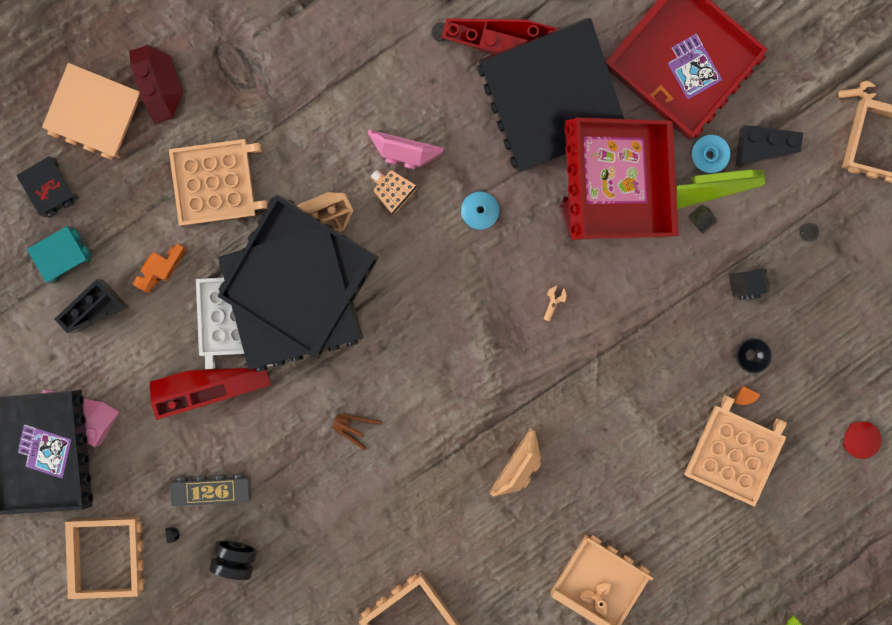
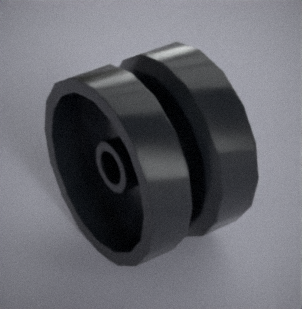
(233, 560)

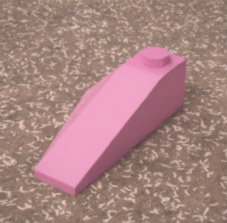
(98, 419)

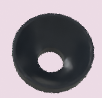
(762, 358)

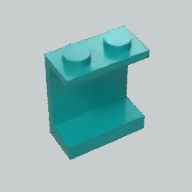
(59, 253)

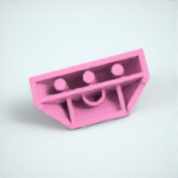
(403, 150)

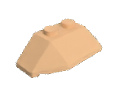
(330, 209)
(520, 466)

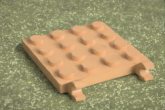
(214, 182)
(735, 454)

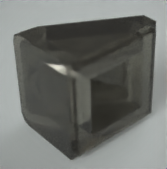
(702, 218)

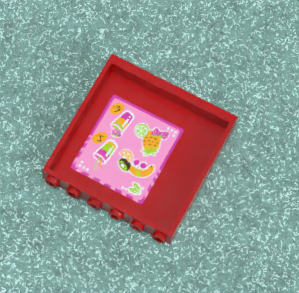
(621, 178)

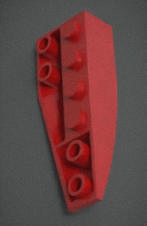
(492, 34)
(202, 387)

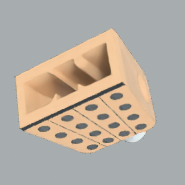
(392, 190)

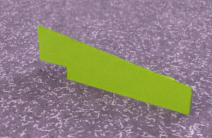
(717, 185)

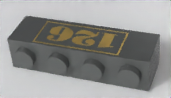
(210, 490)

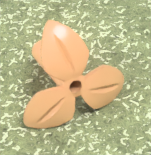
(600, 604)

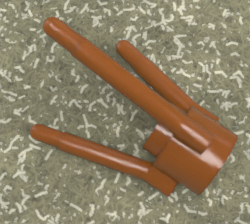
(342, 425)

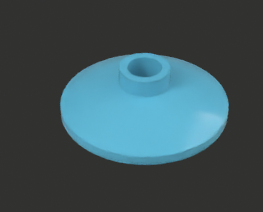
(719, 150)
(475, 219)

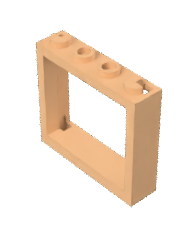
(875, 107)
(73, 557)
(400, 591)

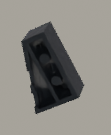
(763, 144)
(749, 284)
(90, 307)

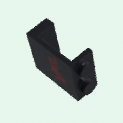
(47, 187)

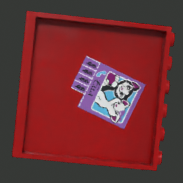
(691, 53)

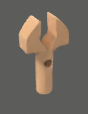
(858, 92)
(553, 302)

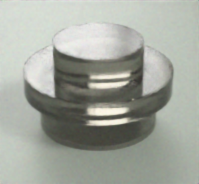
(437, 31)
(809, 232)

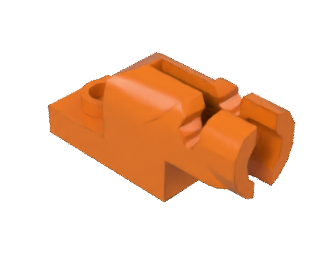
(159, 267)

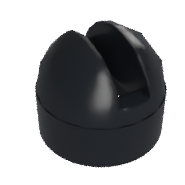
(172, 534)

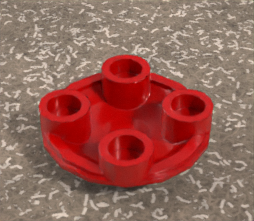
(862, 439)

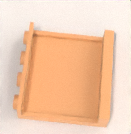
(91, 111)
(595, 565)

